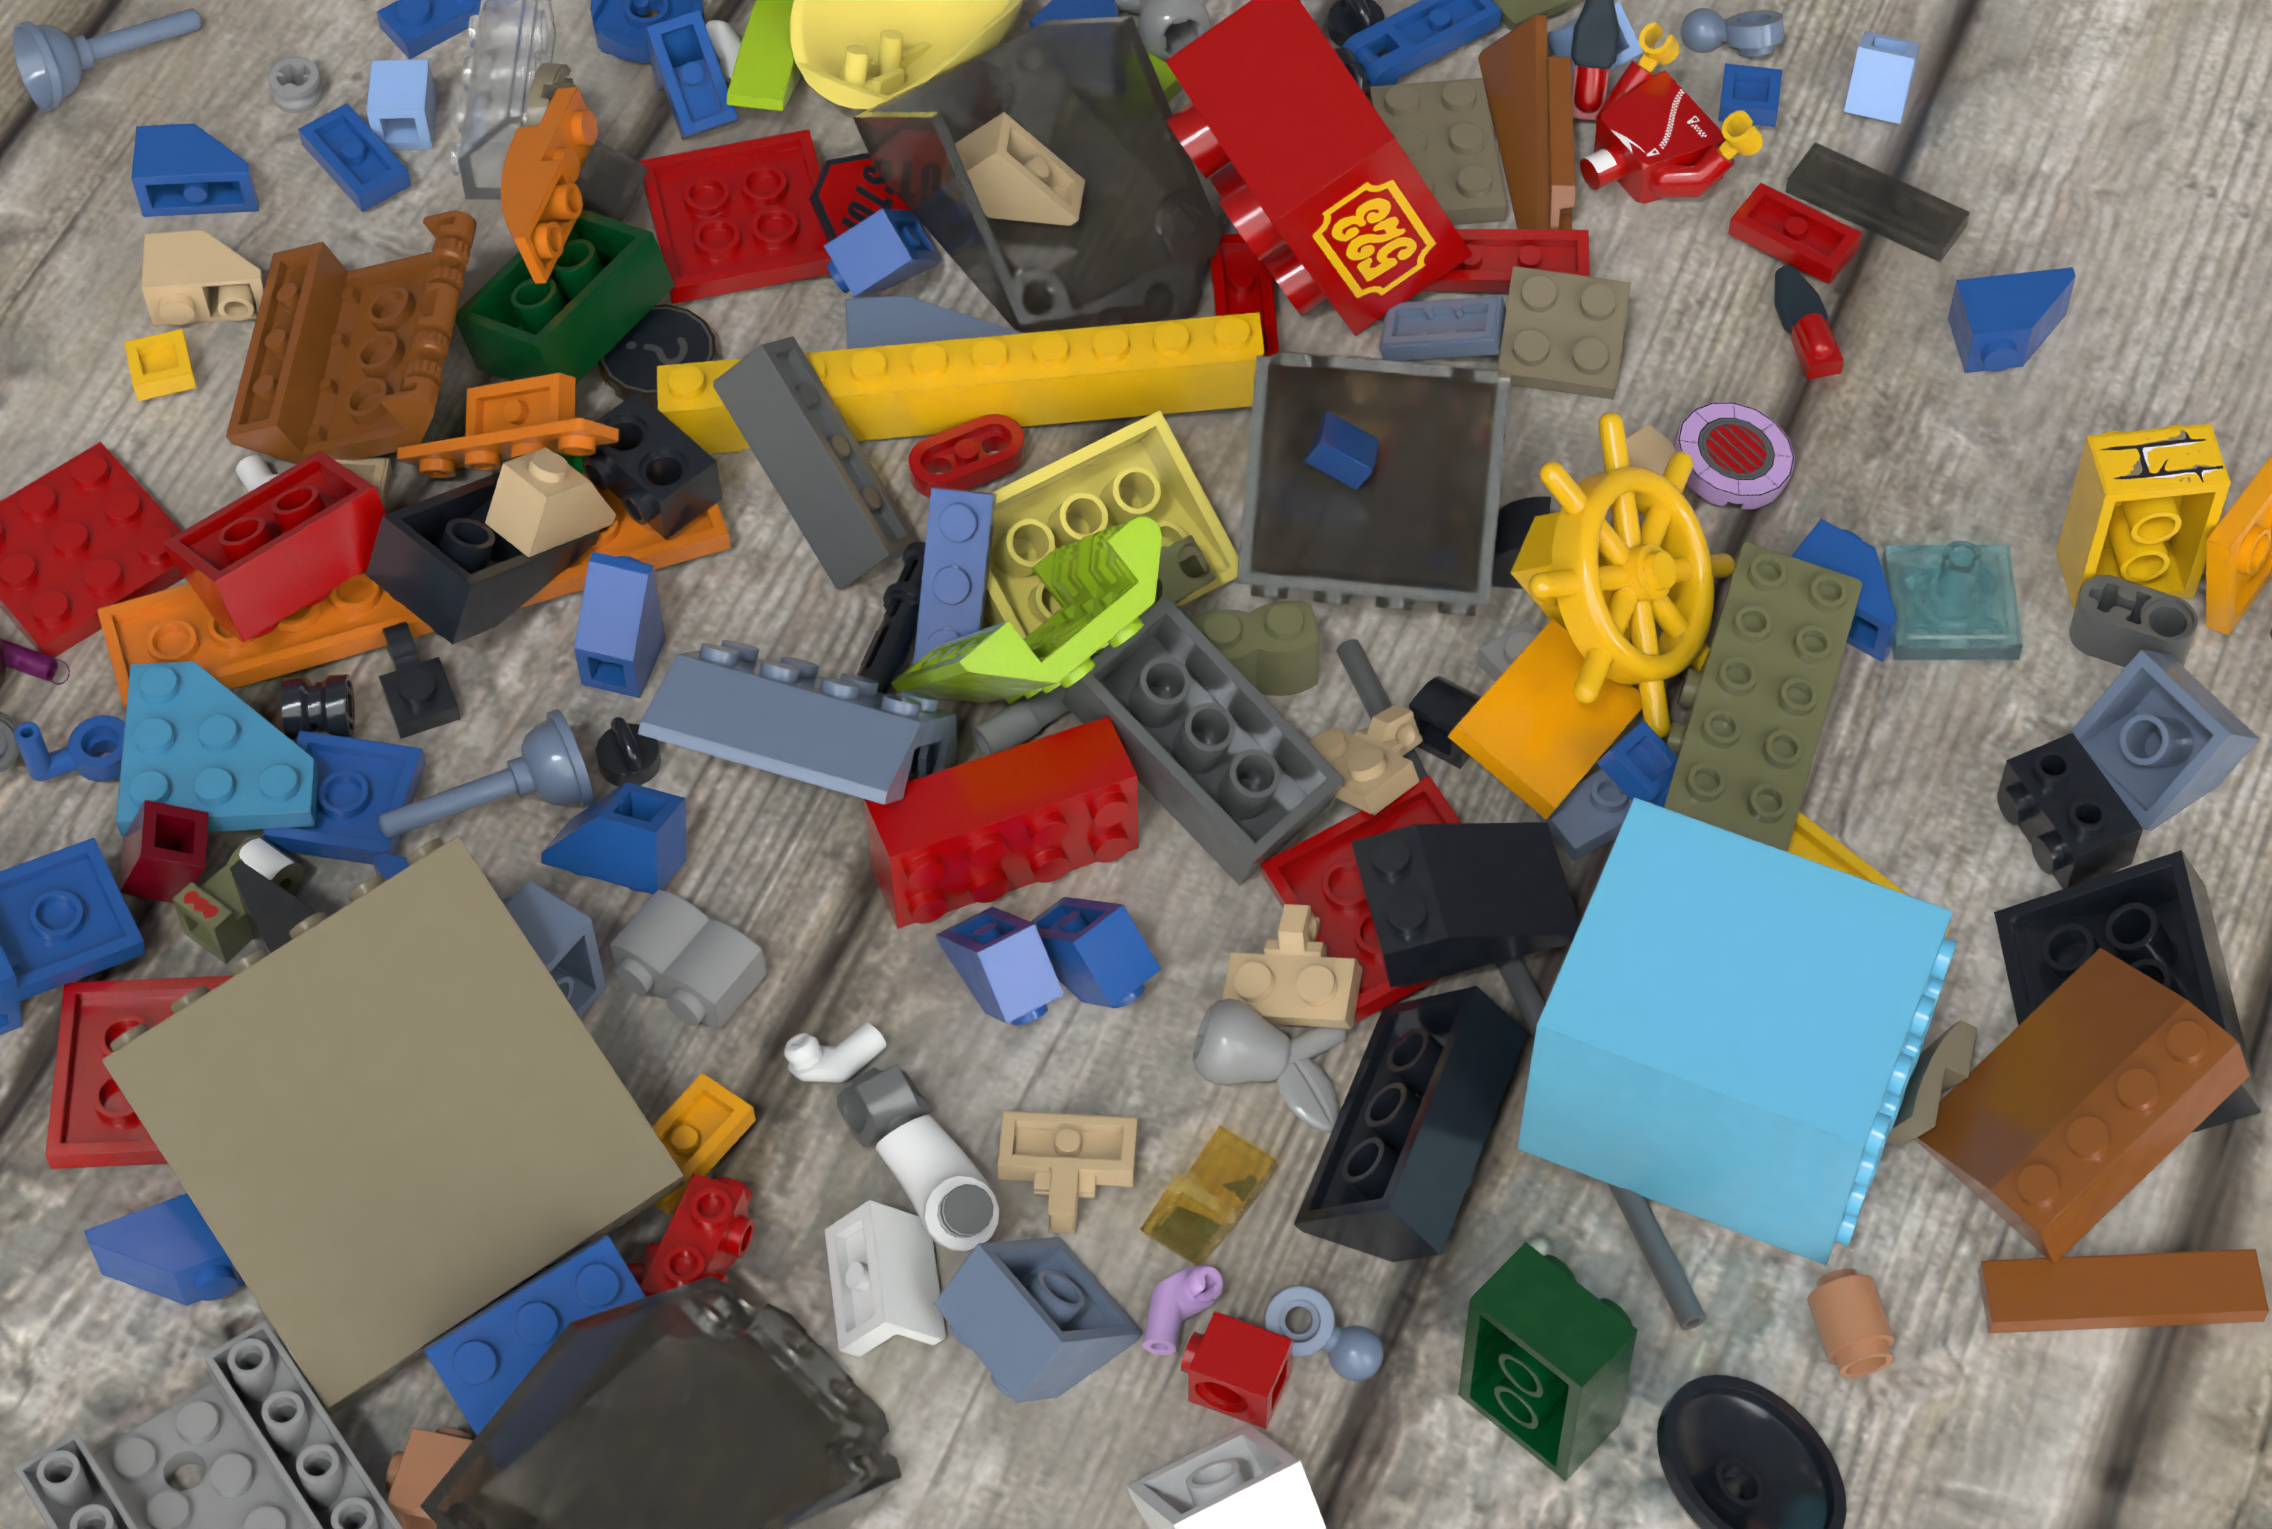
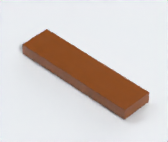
(2123, 1291)

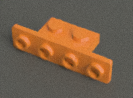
(511, 422)

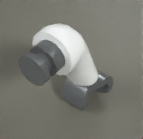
(928, 1164)

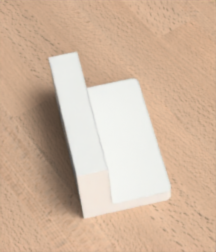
(882, 1278)

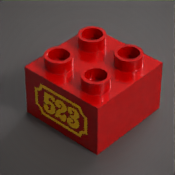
(1310, 166)

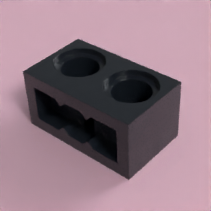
(654, 468)

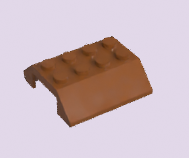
(353, 353)

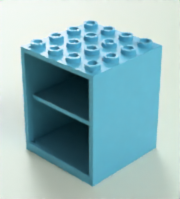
(1734, 1031)

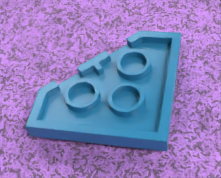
(209, 752)

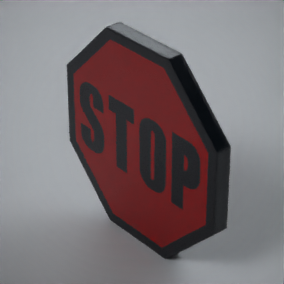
(849, 193)

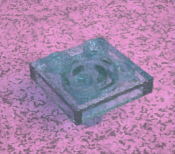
(1953, 602)

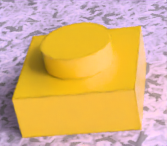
(160, 365)

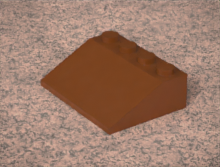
(2084, 1101)

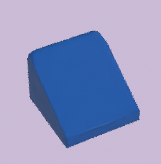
(1342, 451)

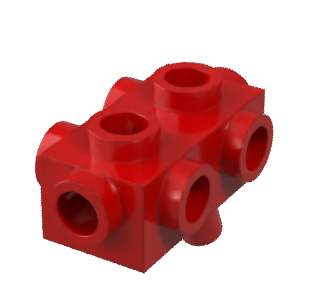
(702, 1238)

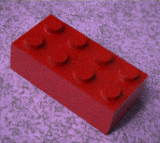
(1004, 822)

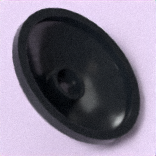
(1746, 1459)

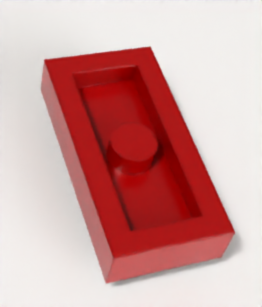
(1795, 233)

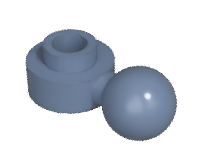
(1749, 31)
(1352, 1351)

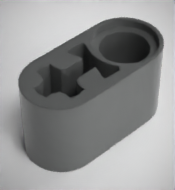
(2123, 617)

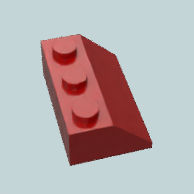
(280, 545)

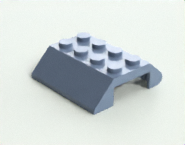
(800, 722)

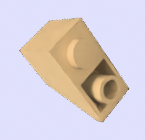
(197, 279)

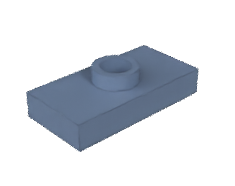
(1443, 328)
(1589, 815)

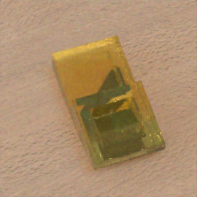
(1211, 1198)

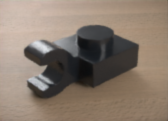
(416, 690)

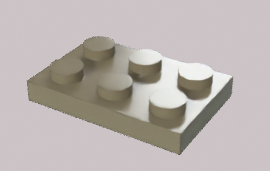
(1449, 142)

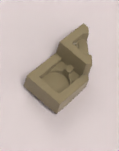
(1937, 1070)

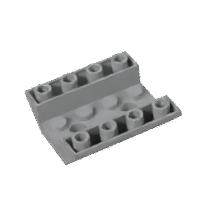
(254, 1429)

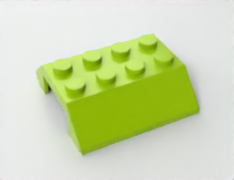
(1102, 591)

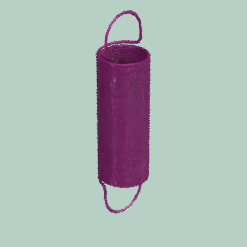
(30, 661)

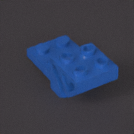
(60, 925)

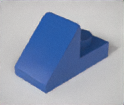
(689, 74)

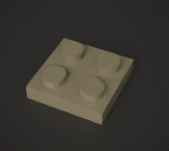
(1564, 332)

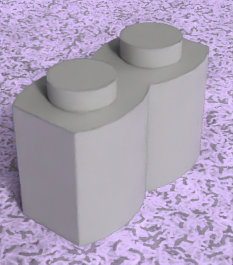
(688, 960)

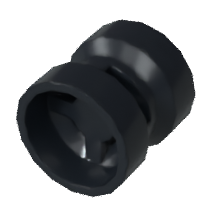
(322, 706)

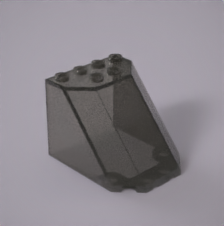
(1102, 111)
(1420, 518)
(675, 1421)

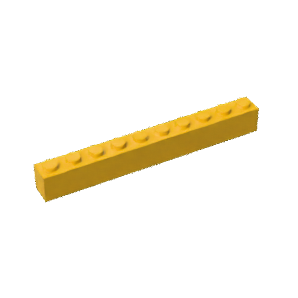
(1020, 376)

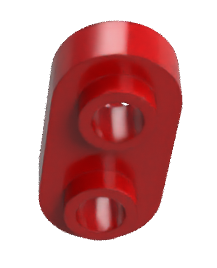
(964, 456)

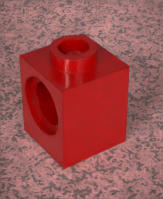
(1237, 1369)

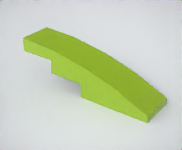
(765, 61)

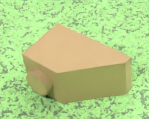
(1019, 175)
(545, 503)

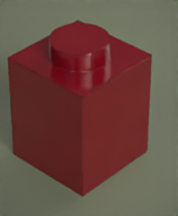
(163, 851)

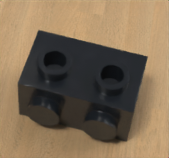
(2068, 812)

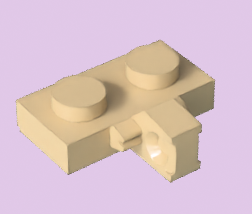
(1373, 758)
(1295, 978)
(1067, 1157)

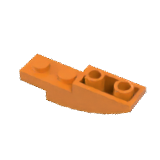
(539, 180)

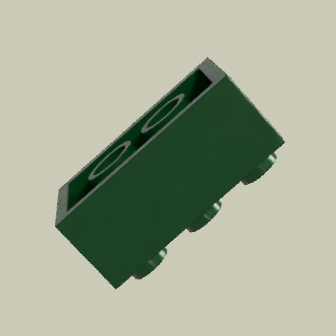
(567, 325)
(1546, 1360)

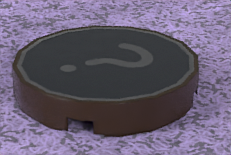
(660, 338)

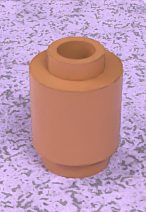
(1851, 1323)

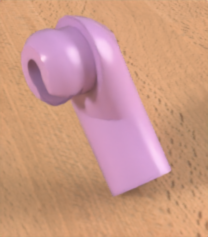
(1177, 1301)

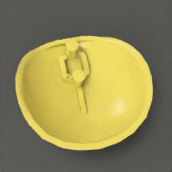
(880, 48)

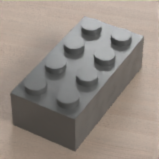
(1206, 741)

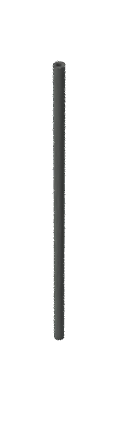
(1531, 1005)

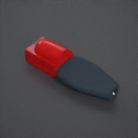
(1593, 54)
(1807, 322)

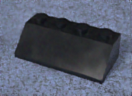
(1413, 1126)

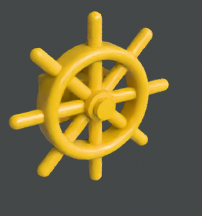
(1617, 580)

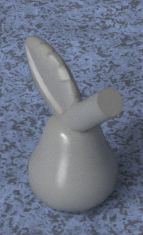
(1168, 24)
(1243, 1047)

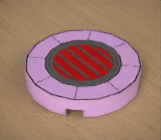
(1735, 454)

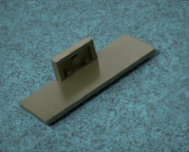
(1761, 696)

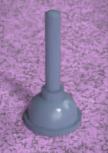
(54, 62)
(548, 766)

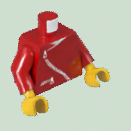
(1658, 137)

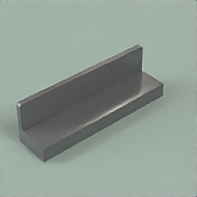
(814, 461)

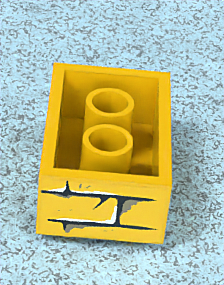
(2144, 508)

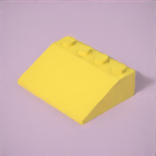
(1088, 491)

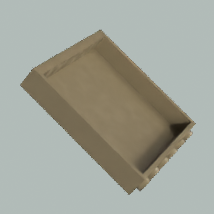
(391, 1120)

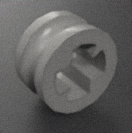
(284, 91)

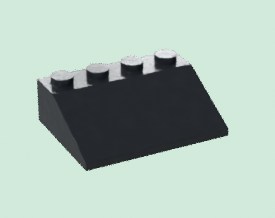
(2147, 917)

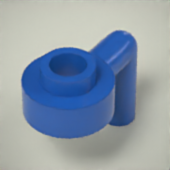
(85, 745)

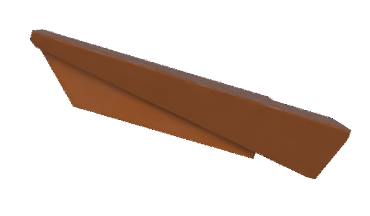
(1533, 124)

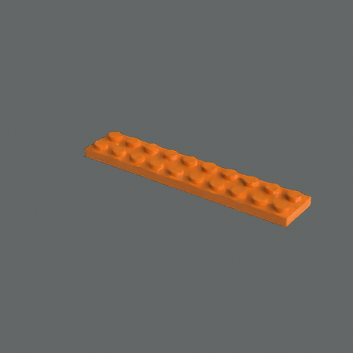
(350, 621)

